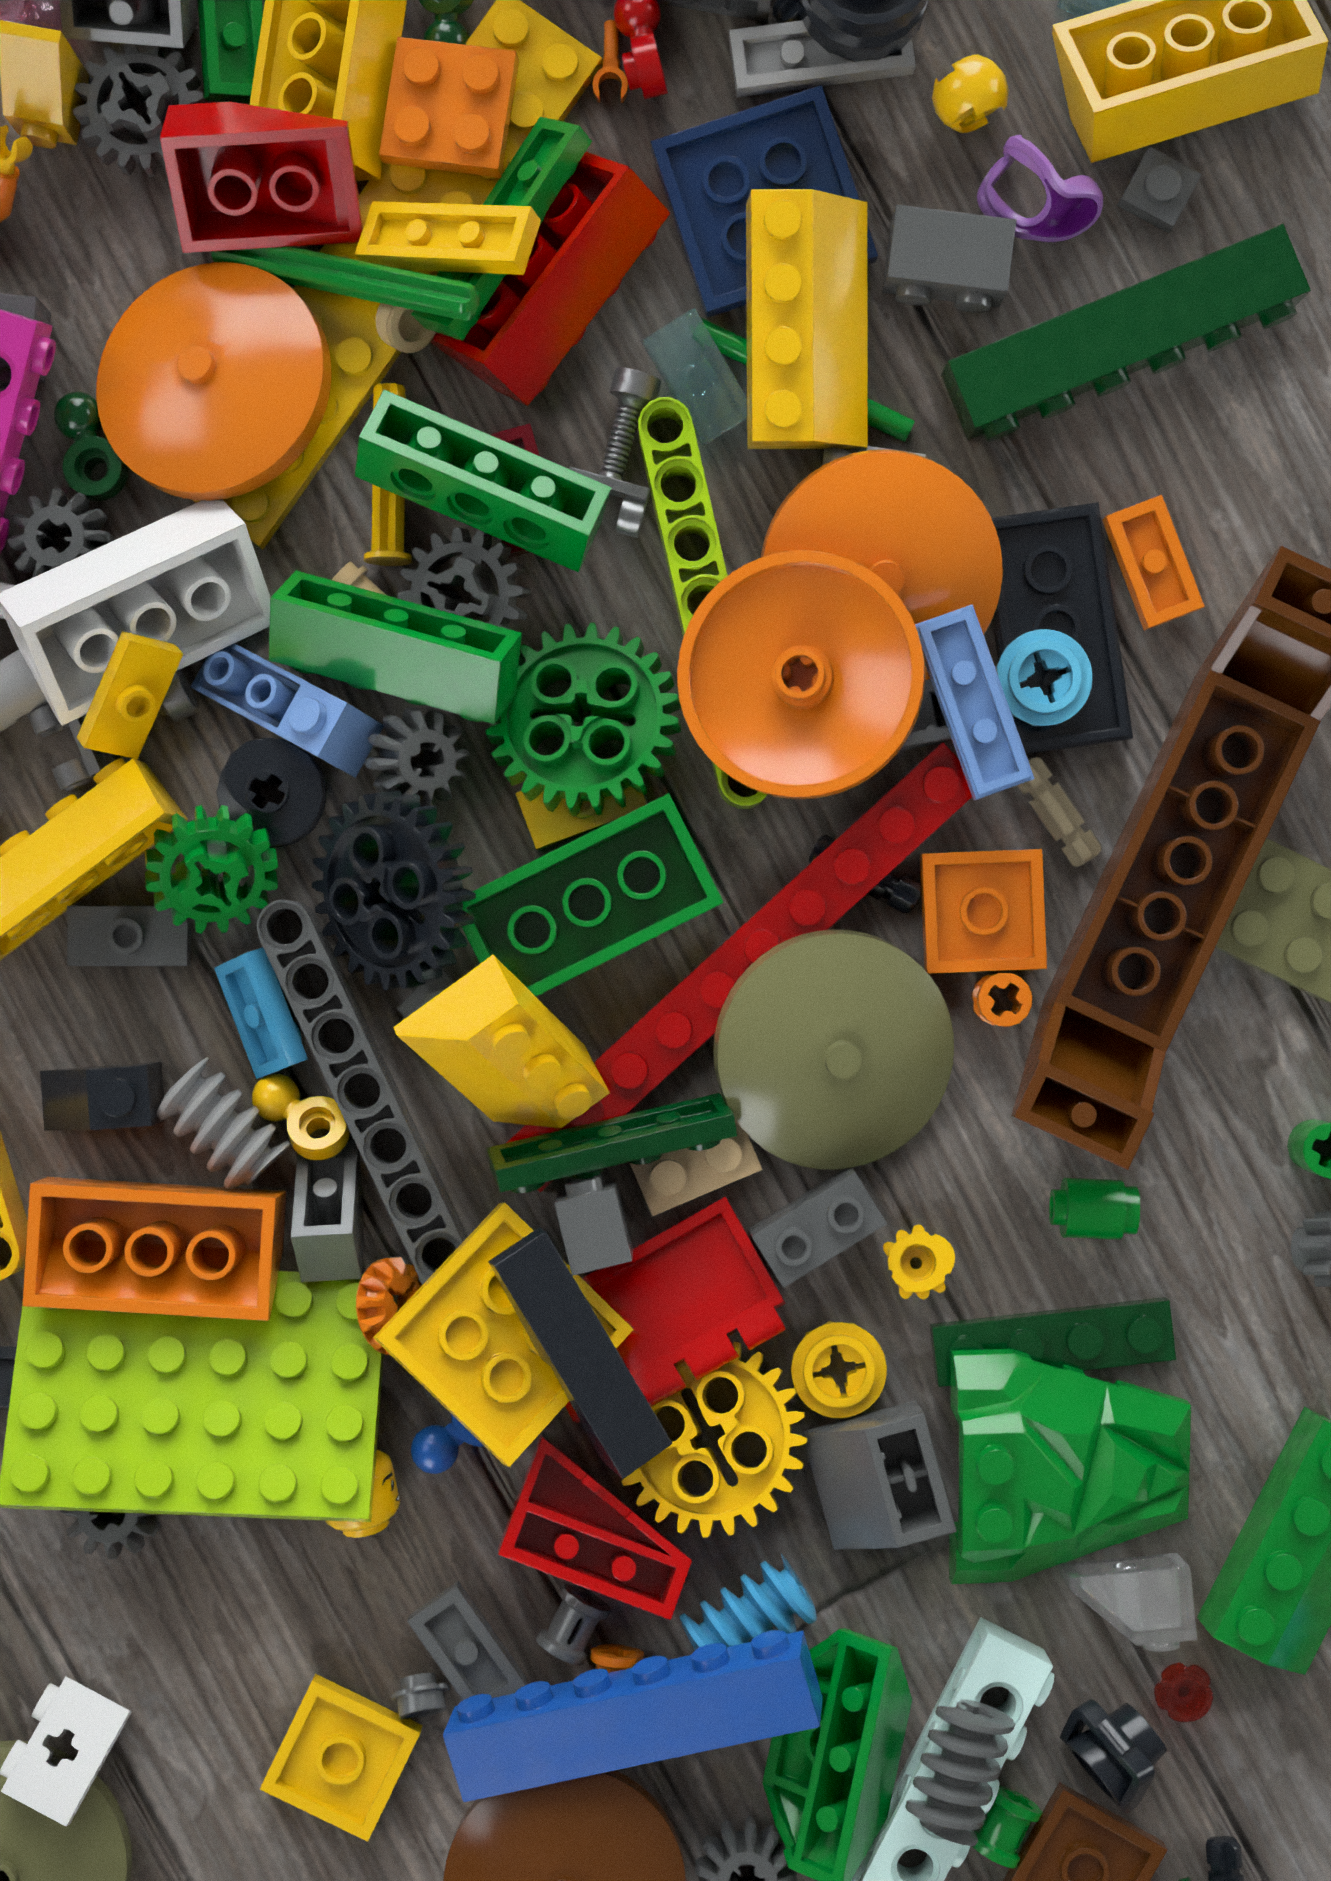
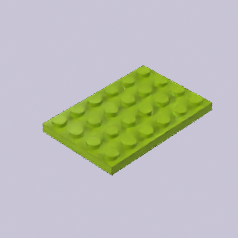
(197, 1411)

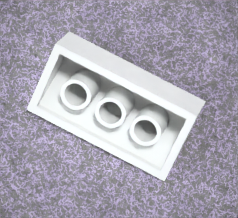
(172, 581)

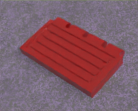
(687, 1299)

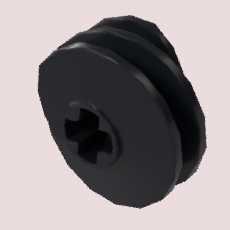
(268, 762)

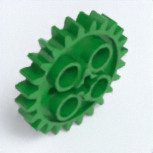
(574, 769)

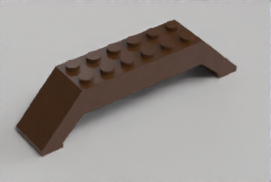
(1181, 866)

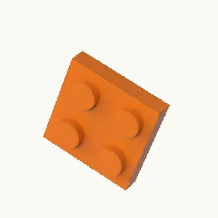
(449, 107)
(983, 911)

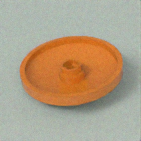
(213, 381)
(902, 522)
(801, 674)

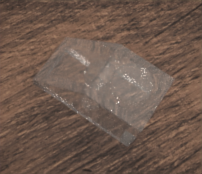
(1139, 1596)

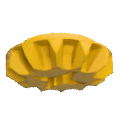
(863, 1383)

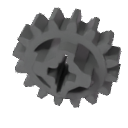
(116, 121)
(472, 572)

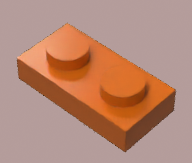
(1153, 562)

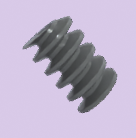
(961, 1770)

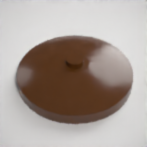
(567, 1832)

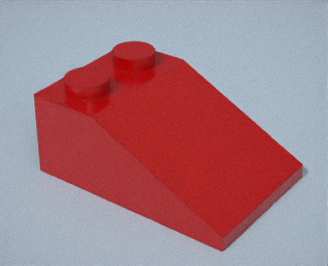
(259, 177)

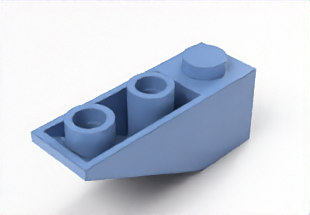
(288, 707)

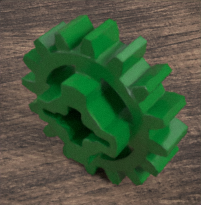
(220, 848)

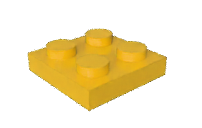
(341, 1757)

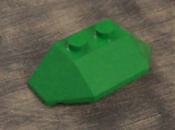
(838, 1780)

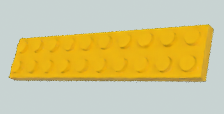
(549, 82)

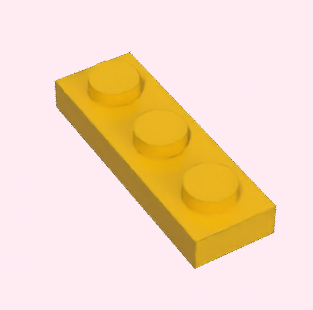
(449, 237)

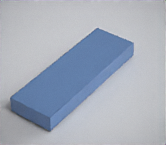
(973, 703)

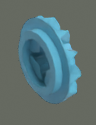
(1055, 652)

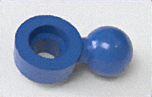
(437, 1447)

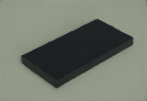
(1062, 583)

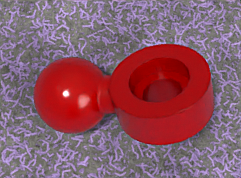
(643, 64)

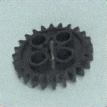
(393, 890)

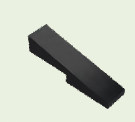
(579, 1353)

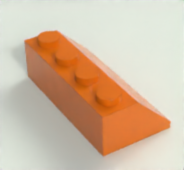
(153, 1248)

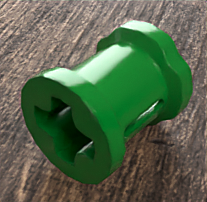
(1006, 1827)

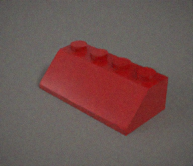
(575, 265)

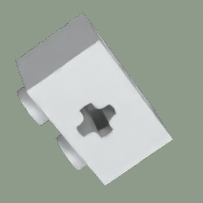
(62, 1788)

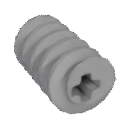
(220, 1126)

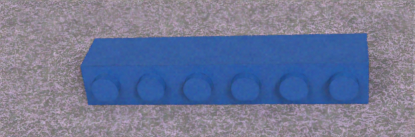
(633, 1715)

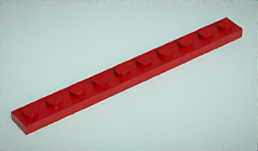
(803, 906)

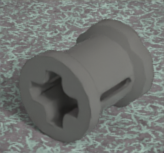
(573, 1624)

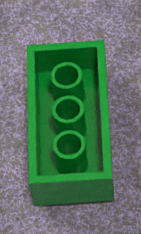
(592, 898)

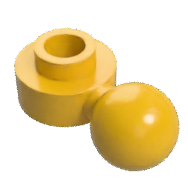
(279, 1099)

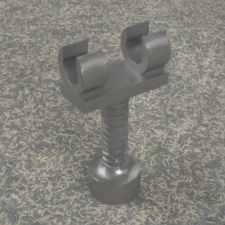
(634, 391)
(75, 773)

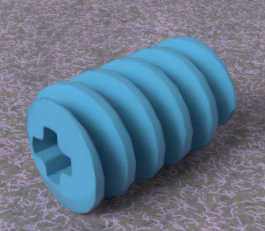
(755, 1612)

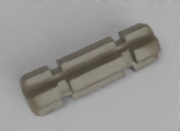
(1060, 815)

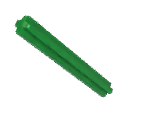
(361, 280)

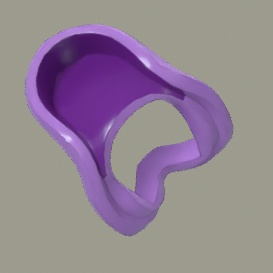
(1070, 203)

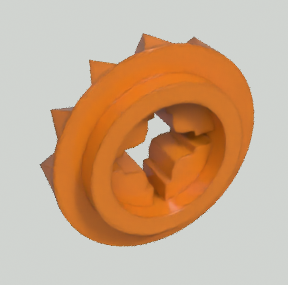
(375, 1292)

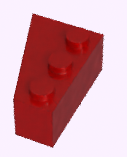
(590, 1537)

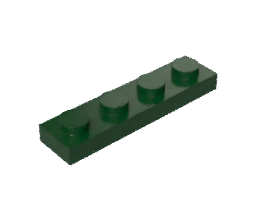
(630, 1138)
(1069, 1336)

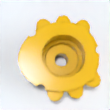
(936, 1261)

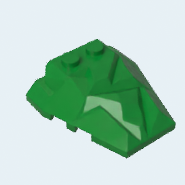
(1058, 1464)

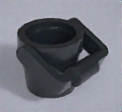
(1115, 1750)

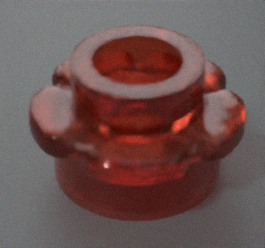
(1191, 1706)

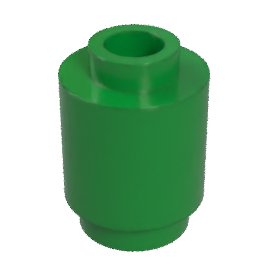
(1095, 1208)

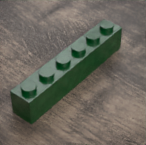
(1126, 333)

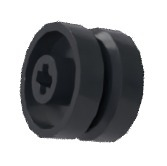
(862, 27)

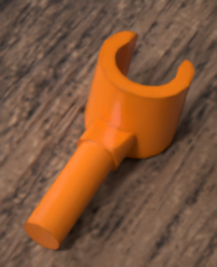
(610, 62)

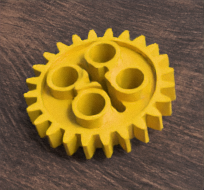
(758, 1410)

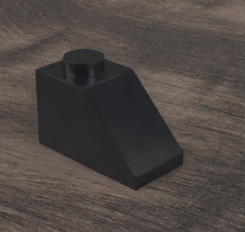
(102, 1096)

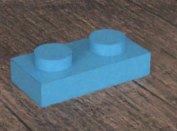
(260, 1013)

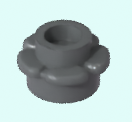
(420, 1696)

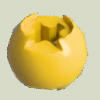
(970, 93)

